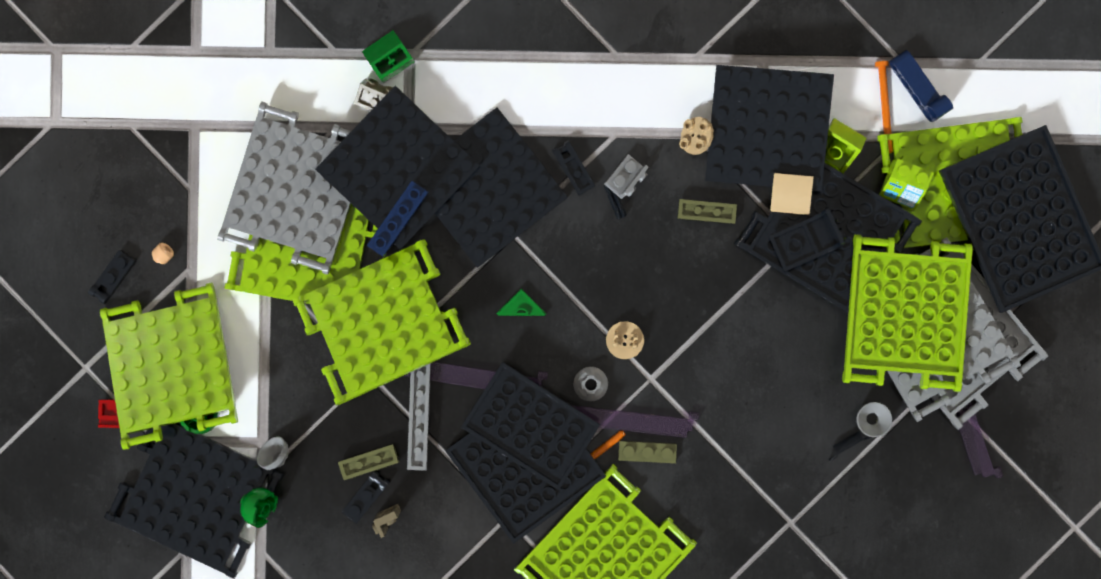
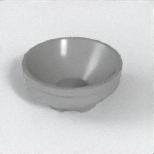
(590, 373)
(883, 422)
(273, 453)

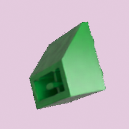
(388, 56)

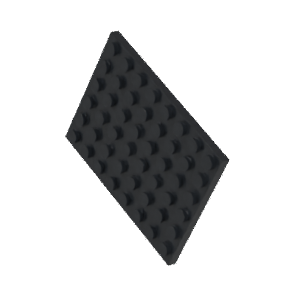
(1022, 218)

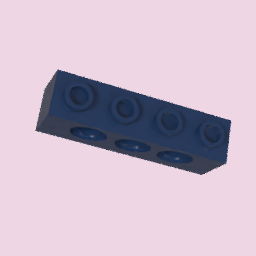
(397, 219)

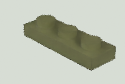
(707, 211)
(647, 452)
(368, 462)

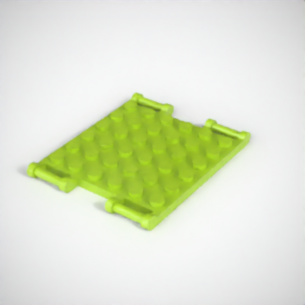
(934, 151)
(273, 275)
(907, 313)
(381, 322)
(168, 366)
(607, 539)

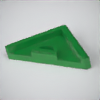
(521, 305)

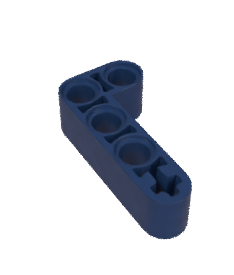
(919, 87)

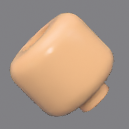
(162, 253)

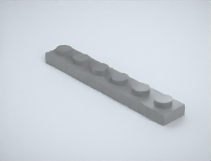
(419, 418)

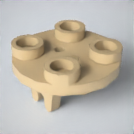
(702, 132)
(634, 340)

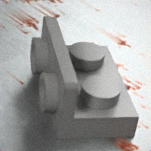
(626, 176)

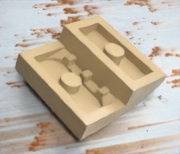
(791, 193)

